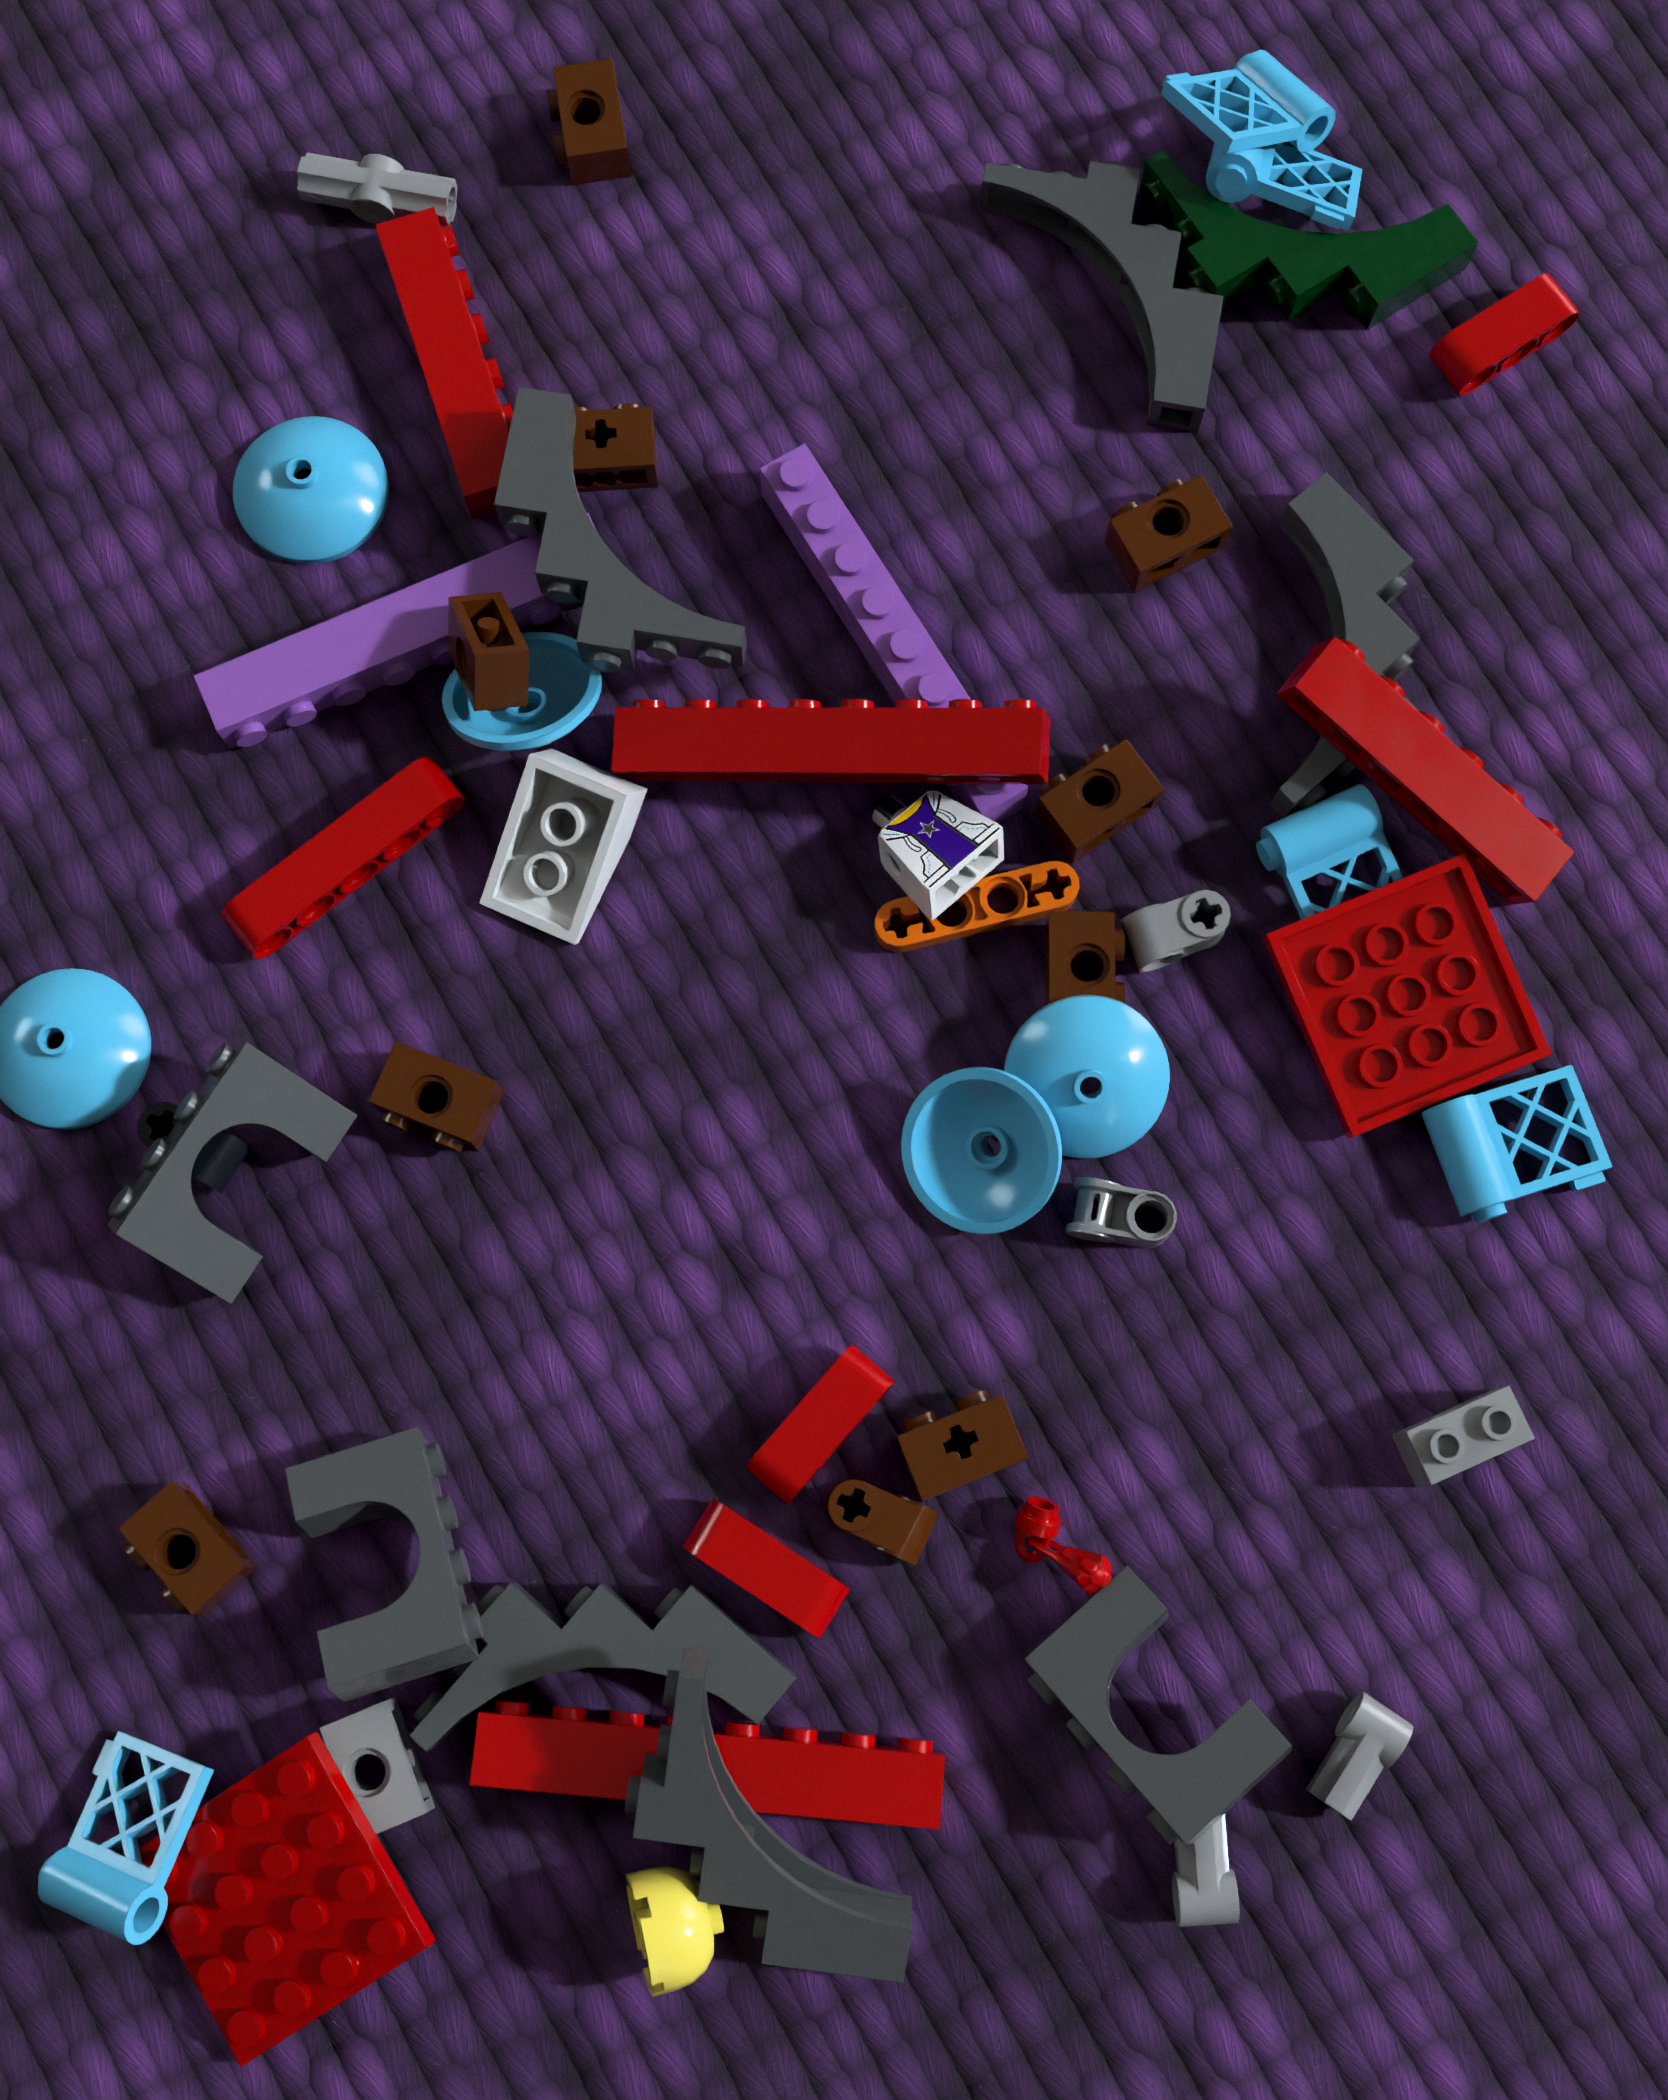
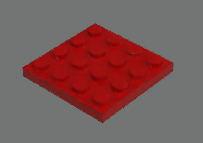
(1406, 995)
(285, 1900)

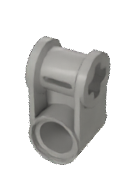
(1167, 932)
(1117, 1212)

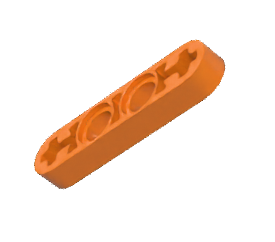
(979, 915)

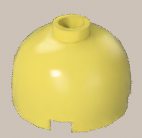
(671, 1927)

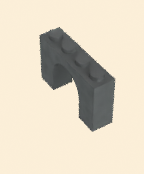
(160, 1207)
(431, 1621)
(1184, 1788)

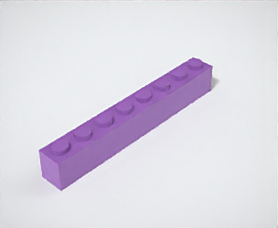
(870, 603)
(364, 647)

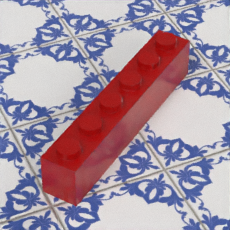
(450, 351)
(1425, 770)

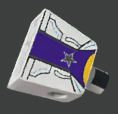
(936, 848)

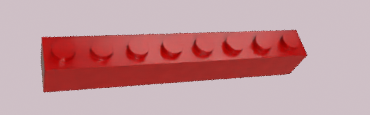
(832, 743)
(774, 1773)

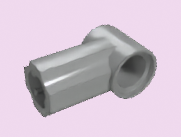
(1366, 1742)
(1204, 1884)

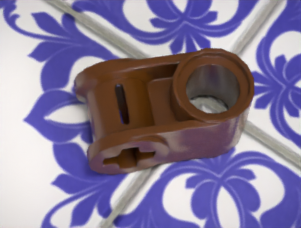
(890, 1523)

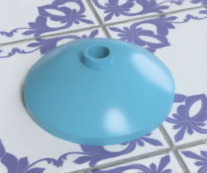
(317, 515)
(559, 699)
(1098, 1040)
(96, 1065)
(950, 1156)

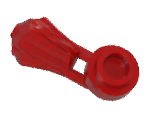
(1041, 1520)

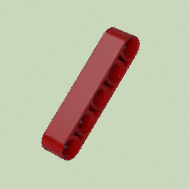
(342, 857)

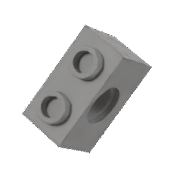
(1462, 1436)
(382, 1733)

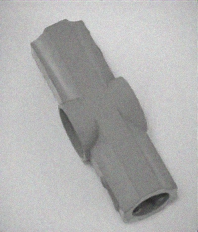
(375, 187)

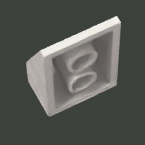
(561, 843)

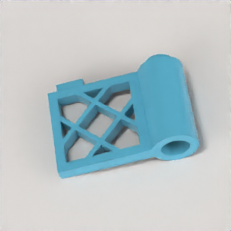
(1264, 106)
(1257, 171)
(1324, 837)
(1481, 1165)
(113, 1887)

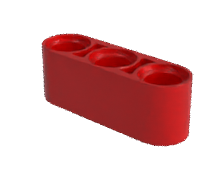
(1504, 334)
(819, 1424)
(766, 1568)

